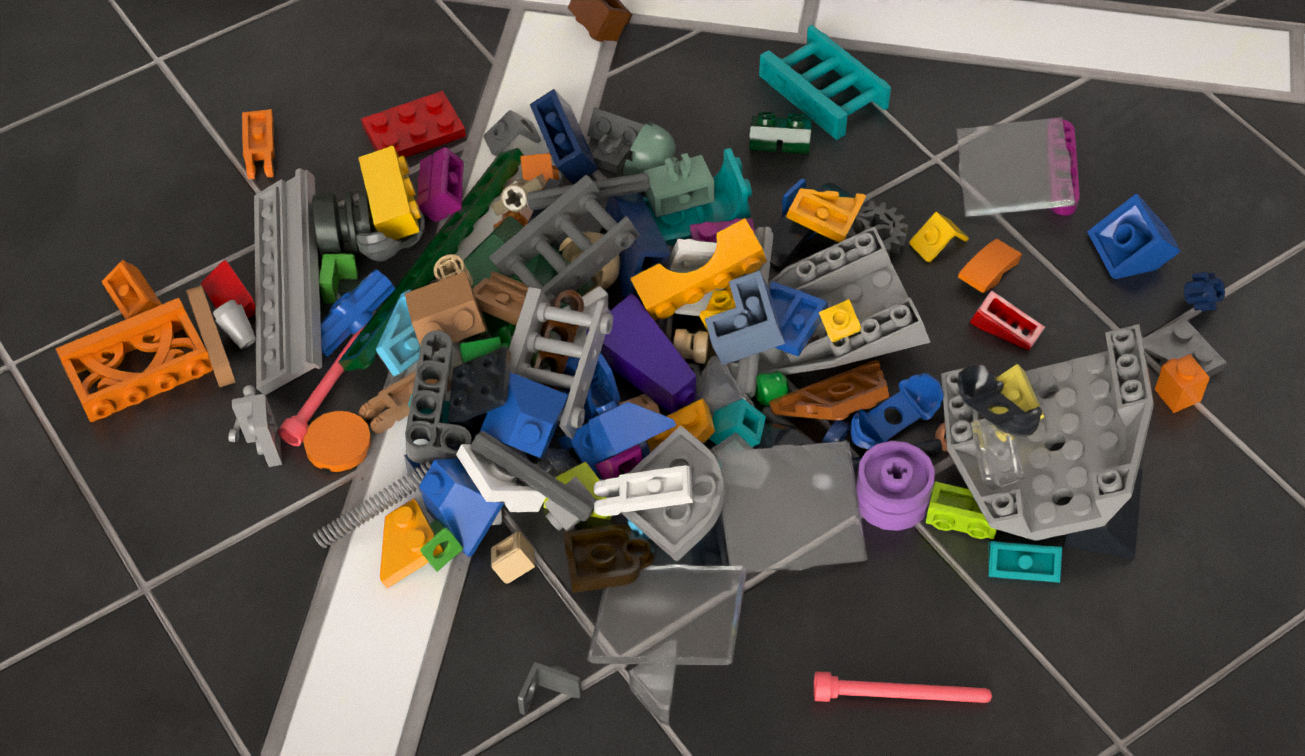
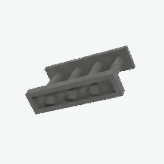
(549, 225)

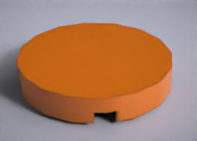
(337, 441)

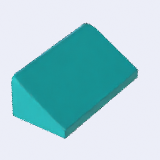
(1024, 561)

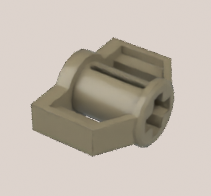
(515, 195)

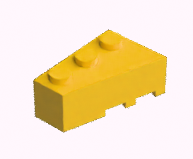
(390, 193)

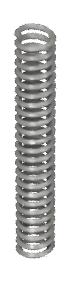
(373, 512)

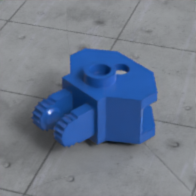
(602, 387)

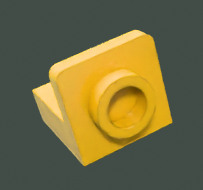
(840, 321)

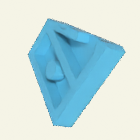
(399, 342)

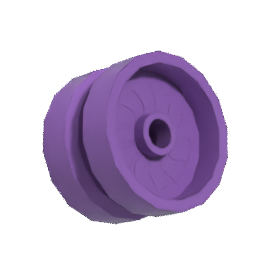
(894, 485)

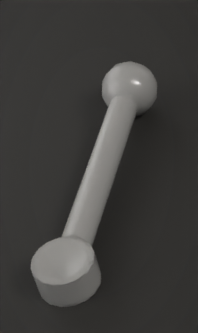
(234, 433)

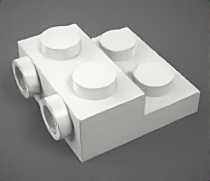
(498, 484)

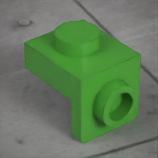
(332, 270)

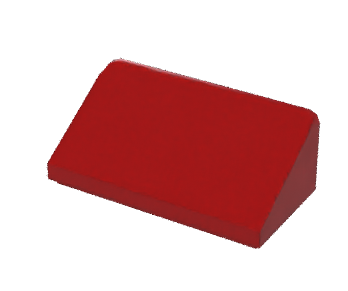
(224, 285)

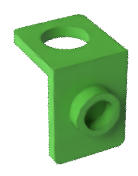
(447, 541)

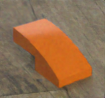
(989, 264)

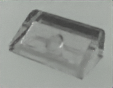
(996, 455)

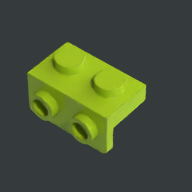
(957, 510)

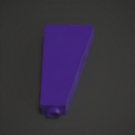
(647, 357)

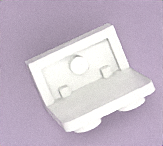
(687, 257)

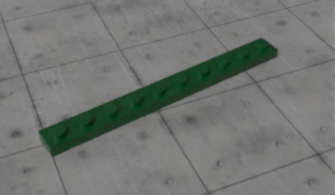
(457, 227)

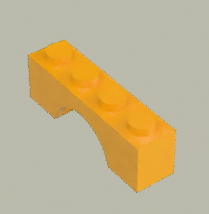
(735, 255)

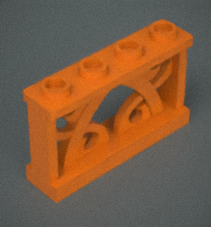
(121, 388)

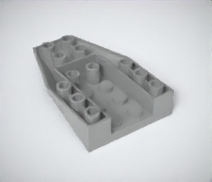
(863, 274)

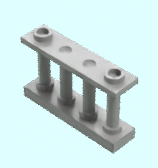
(528, 340)

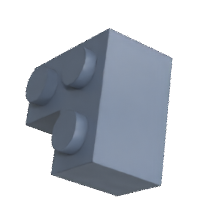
(749, 326)

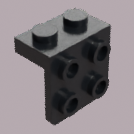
(479, 388)

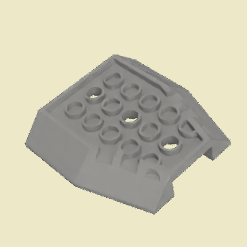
(1099, 415)

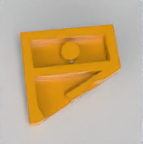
(825, 212)
(403, 537)

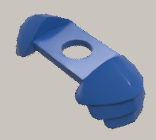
(917, 399)

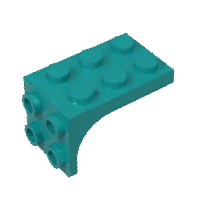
(729, 203)

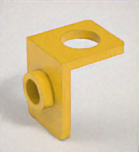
(935, 236)

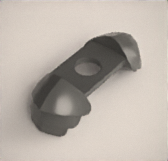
(382, 248)

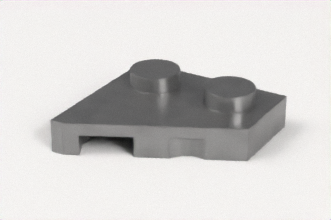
(1180, 340)

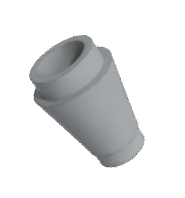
(235, 324)

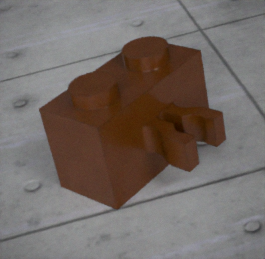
(601, 17)

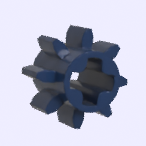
(1204, 291)

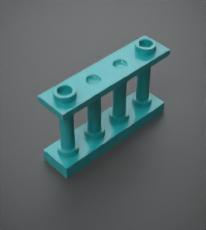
(817, 102)

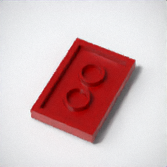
(415, 125)

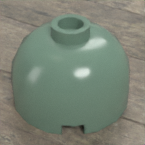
(650, 149)

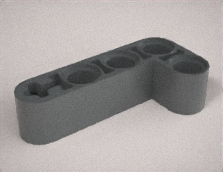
(432, 397)

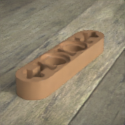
(210, 336)

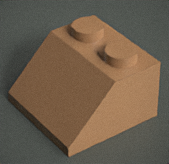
(448, 308)

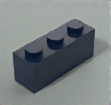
(563, 136)

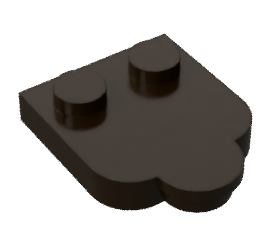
(605, 557)

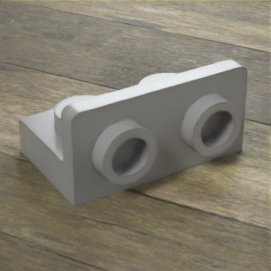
(259, 426)

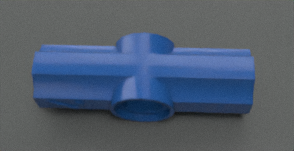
(353, 310)

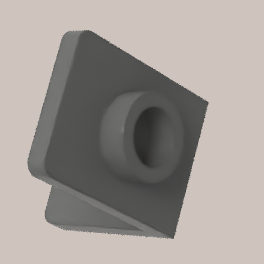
(507, 129)
(551, 677)

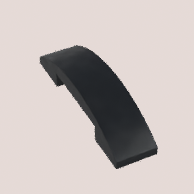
(790, 235)

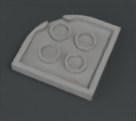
(682, 525)

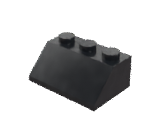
(1118, 534)

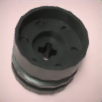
(341, 223)

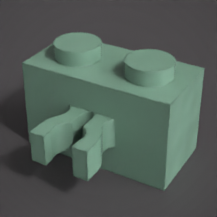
(679, 185)

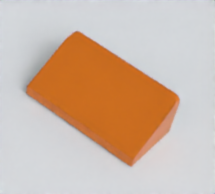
(130, 290)

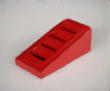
(988, 319)

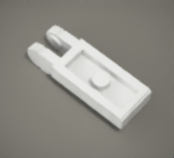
(644, 490)

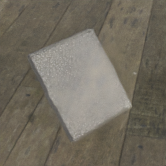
(1014, 167)
(791, 507)
(670, 617)

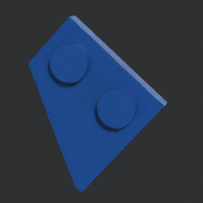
(796, 315)

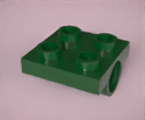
(768, 128)

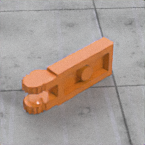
(258, 141)

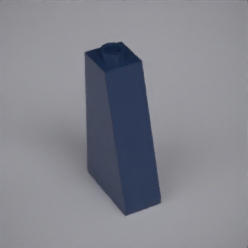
(647, 249)

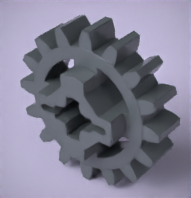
(888, 225)

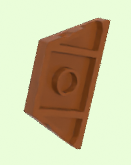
(836, 395)

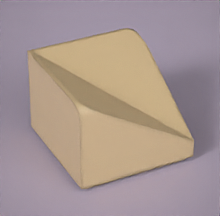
(512, 557)

